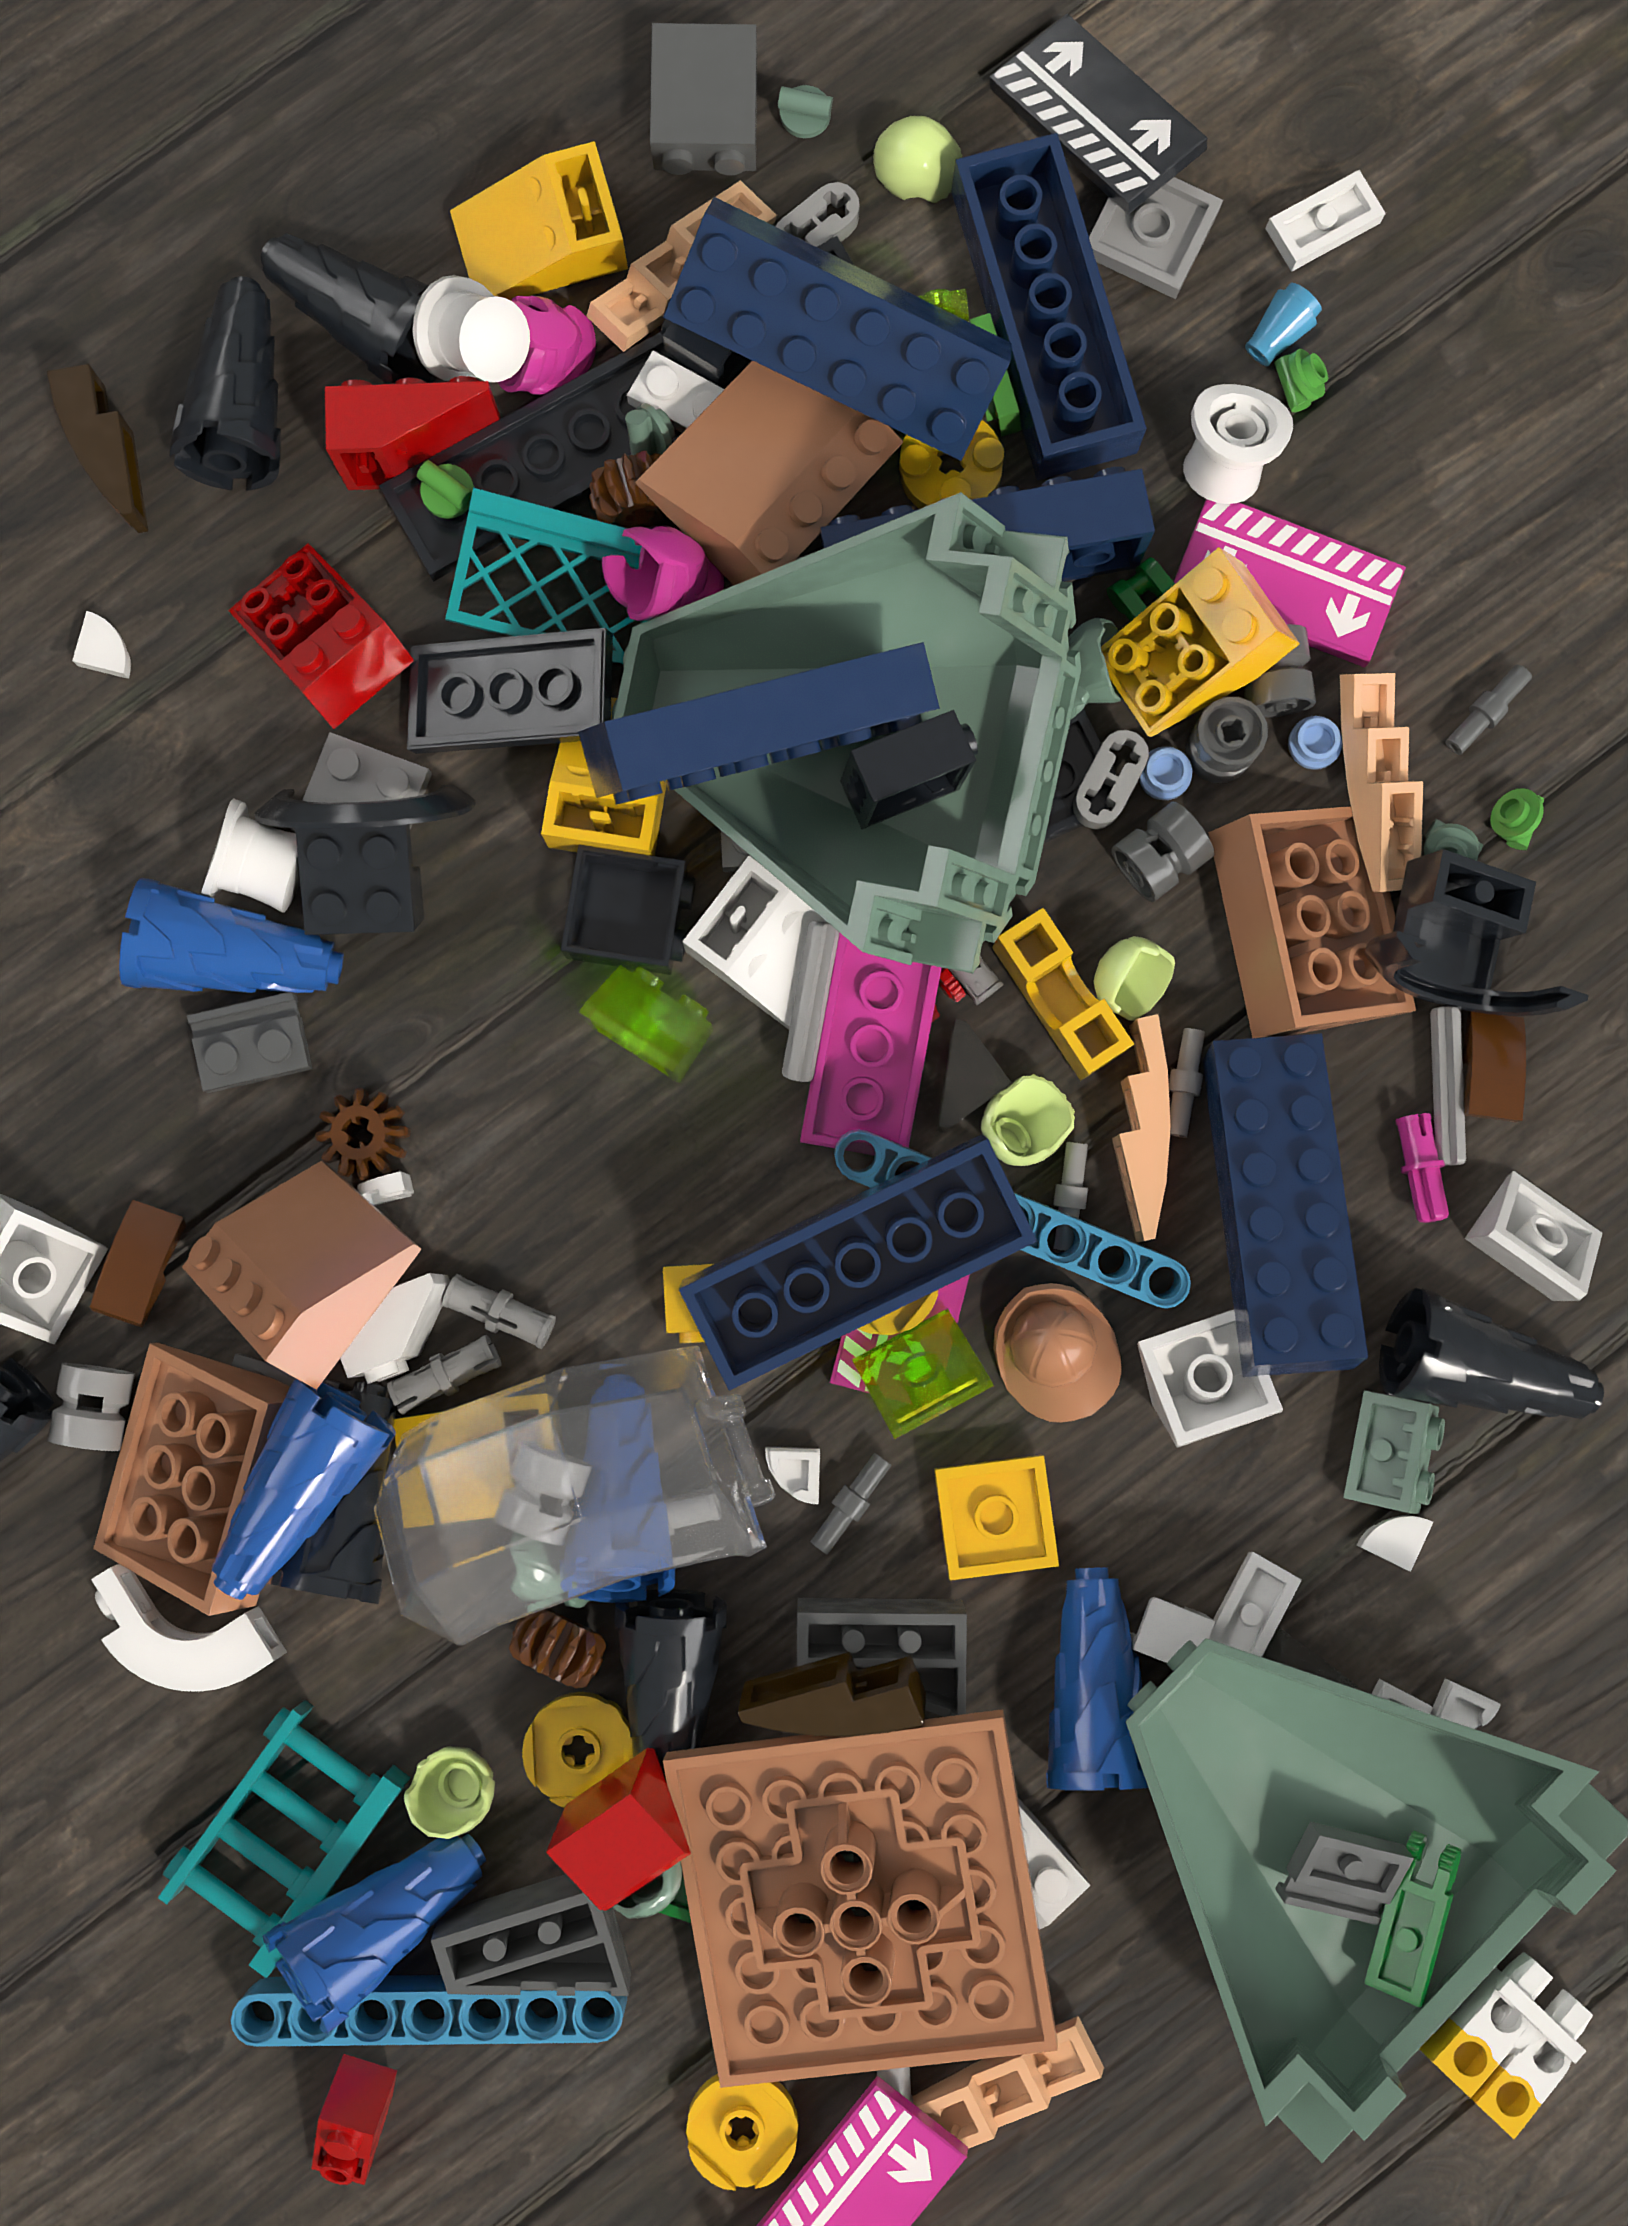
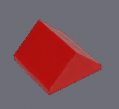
(620, 1832)

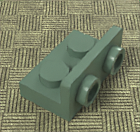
(1394, 1453)

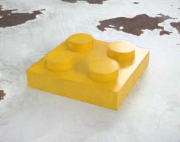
(996, 1517)

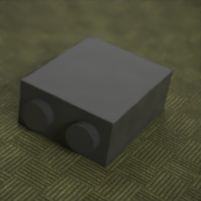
(704, 97)

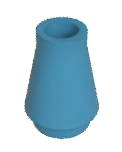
(1284, 322)

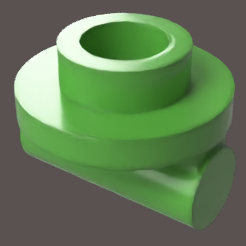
(1301, 378)
(445, 489)
(1517, 817)

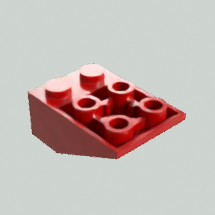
(393, 427)
(321, 635)

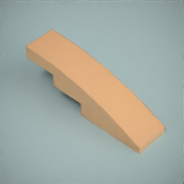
(641, 300)
(1376, 768)
(1145, 1150)
(1010, 2087)

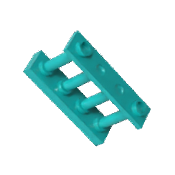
(338, 1839)

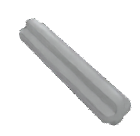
(810, 1001)
(1448, 1085)

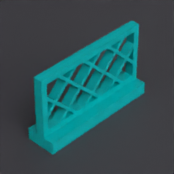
(544, 527)

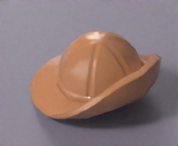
(1057, 1353)

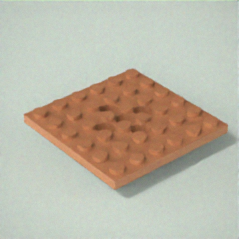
(933, 1825)

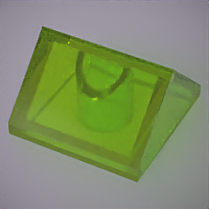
(922, 1373)

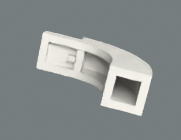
(174, 1656)

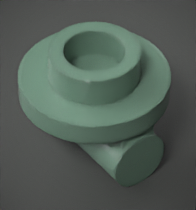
(804, 110)
(649, 430)
(1452, 838)

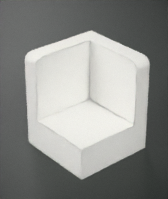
(1168, 1628)

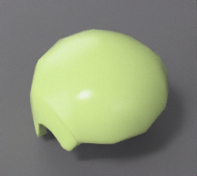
(1133, 976)
(450, 1792)

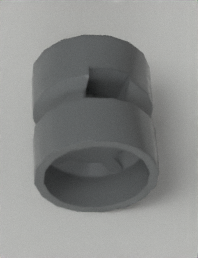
(1286, 685)
(1226, 739)
(1181, 848)

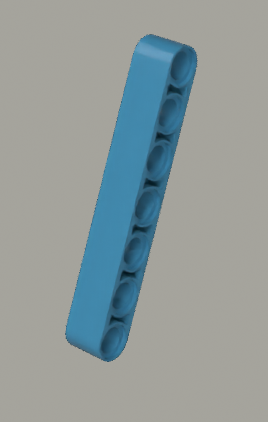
(1079, 1258)
(410, 2027)

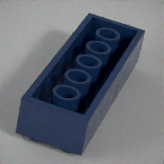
(1049, 304)
(837, 329)
(1101, 516)
(745, 724)
(1283, 1206)
(856, 1261)

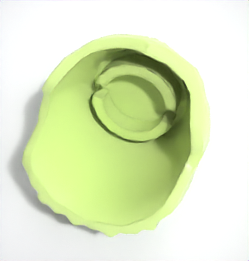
(916, 159)
(1027, 1121)

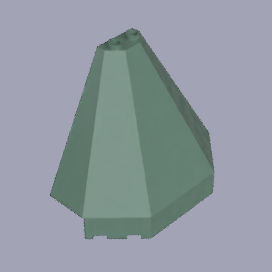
(997, 654)
(1237, 1773)

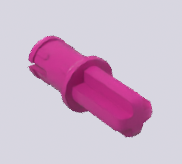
(1423, 1167)

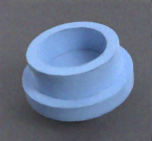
(1315, 742)
(1166, 773)

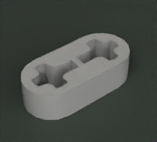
(812, 213)
(1121, 785)

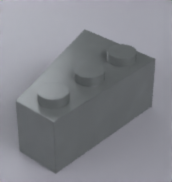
(890, 1630)
(532, 1941)

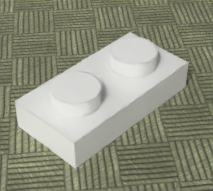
(1325, 220)
(673, 390)
(1254, 1605)

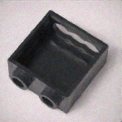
(909, 768)
(627, 909)

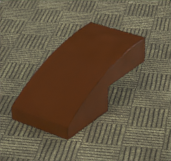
(1495, 1066)
(136, 1263)

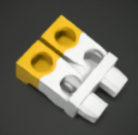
(1506, 2046)

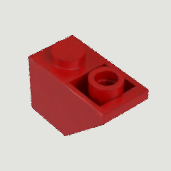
(352, 2120)

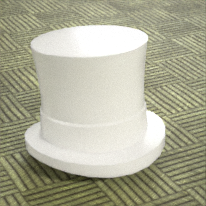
(469, 331)
(1235, 437)
(253, 860)

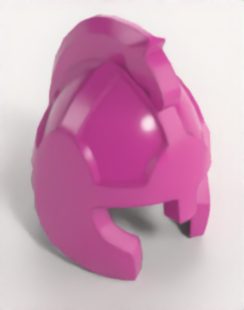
(559, 346)
(669, 574)

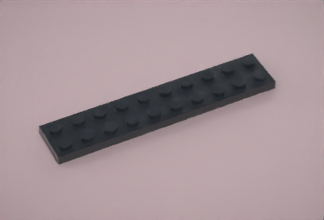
(536, 452)

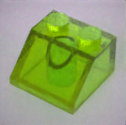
(649, 1022)

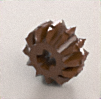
(618, 497)
(346, 1144)
(558, 1647)

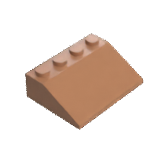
(765, 471)
(1303, 921)
(302, 1270)
(185, 1471)

